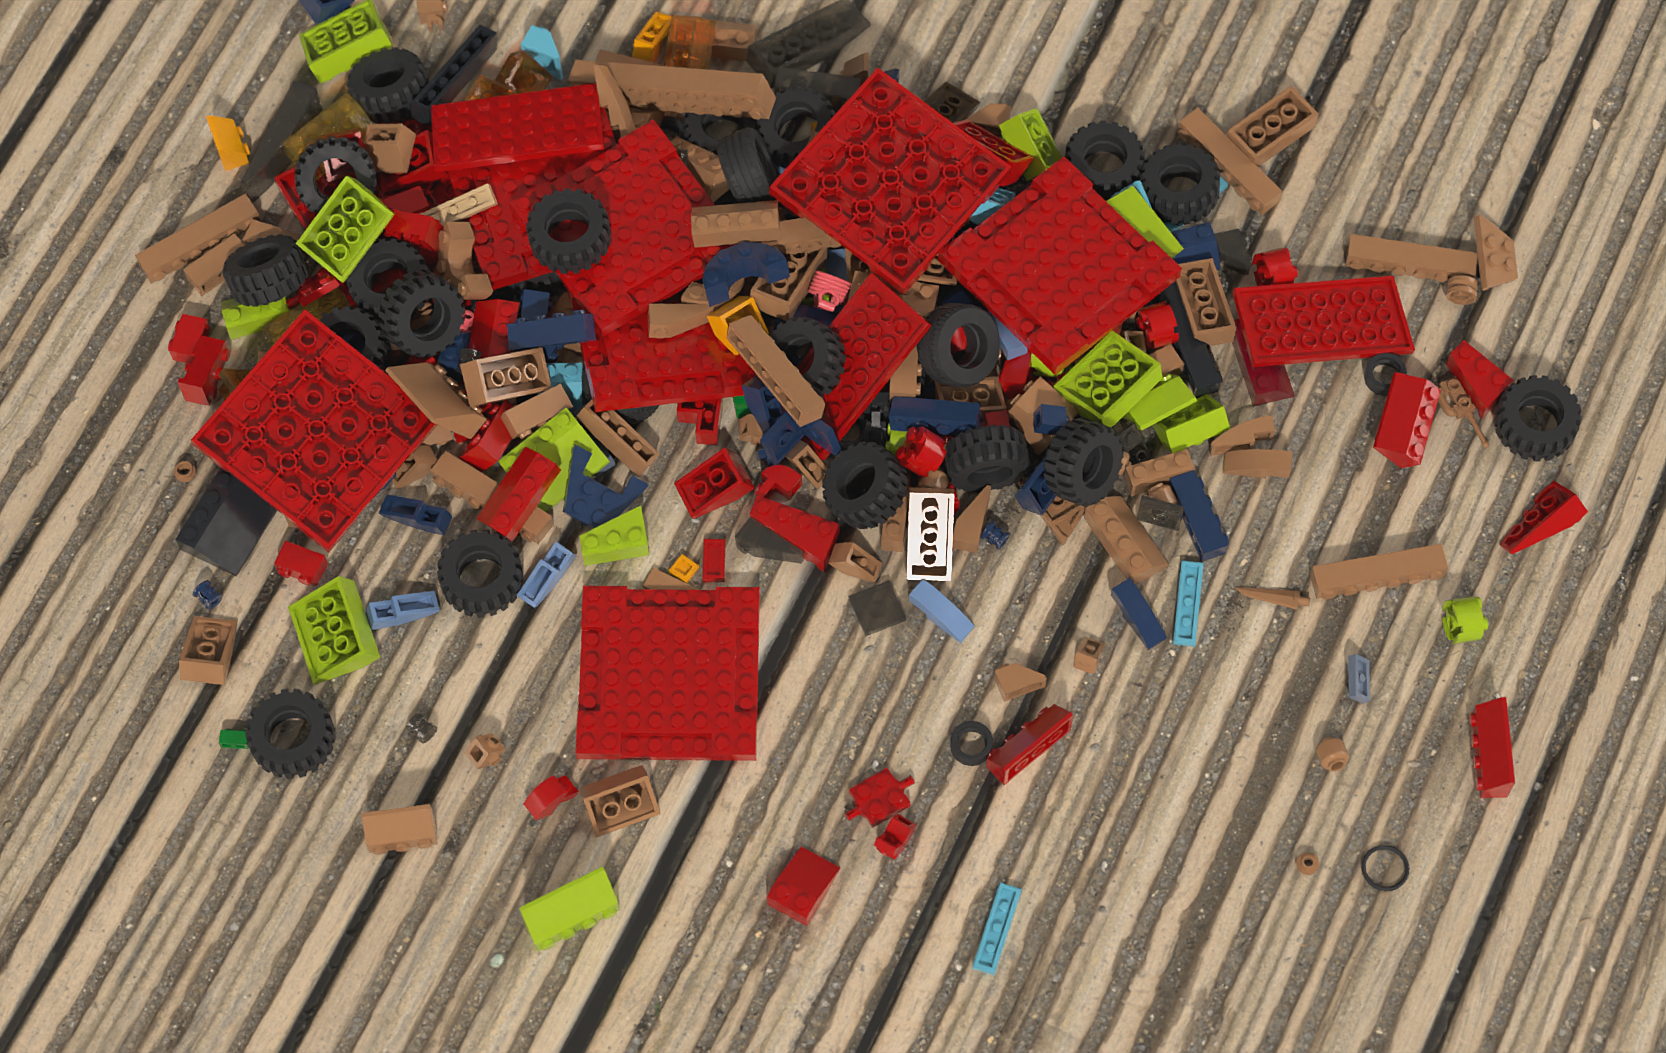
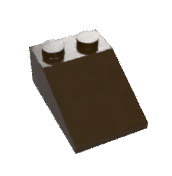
(952, 103)

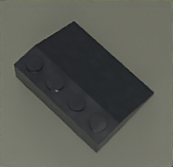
(226, 524)

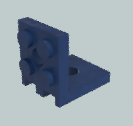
(787, 433)

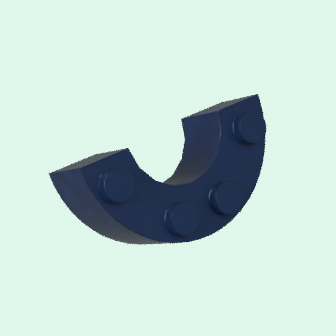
(741, 262)

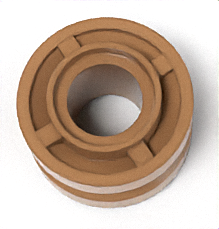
(1462, 290)

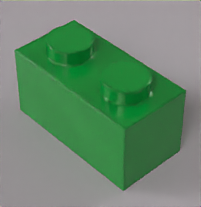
(233, 739)

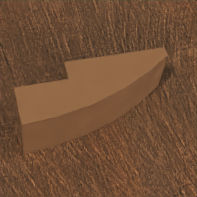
(1244, 435)
(1258, 463)

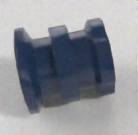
(995, 535)
(207, 594)

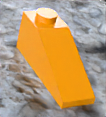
(652, 37)

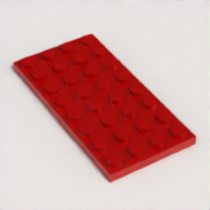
(516, 127)
(1322, 321)
(877, 338)

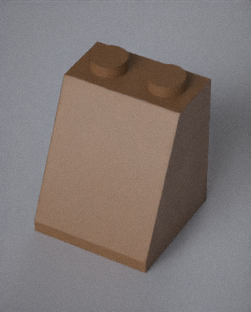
(1025, 405)

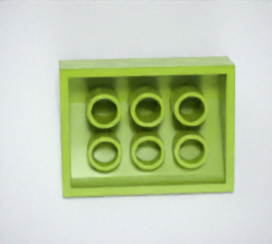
(344, 40)
(1145, 220)
(345, 228)
(1109, 380)
(555, 442)
(333, 630)
(569, 909)

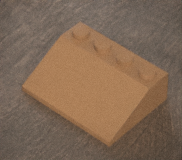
(438, 397)

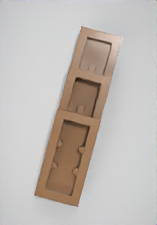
(613, 99)

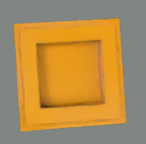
(684, 569)

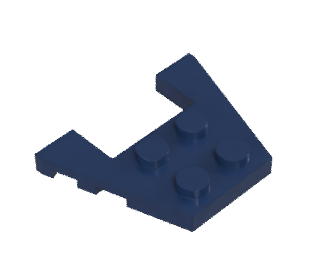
(591, 501)

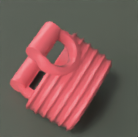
(835, 287)

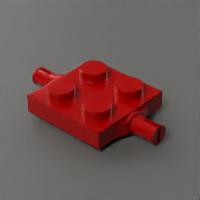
(314, 288)
(879, 797)

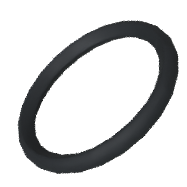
(1398, 852)

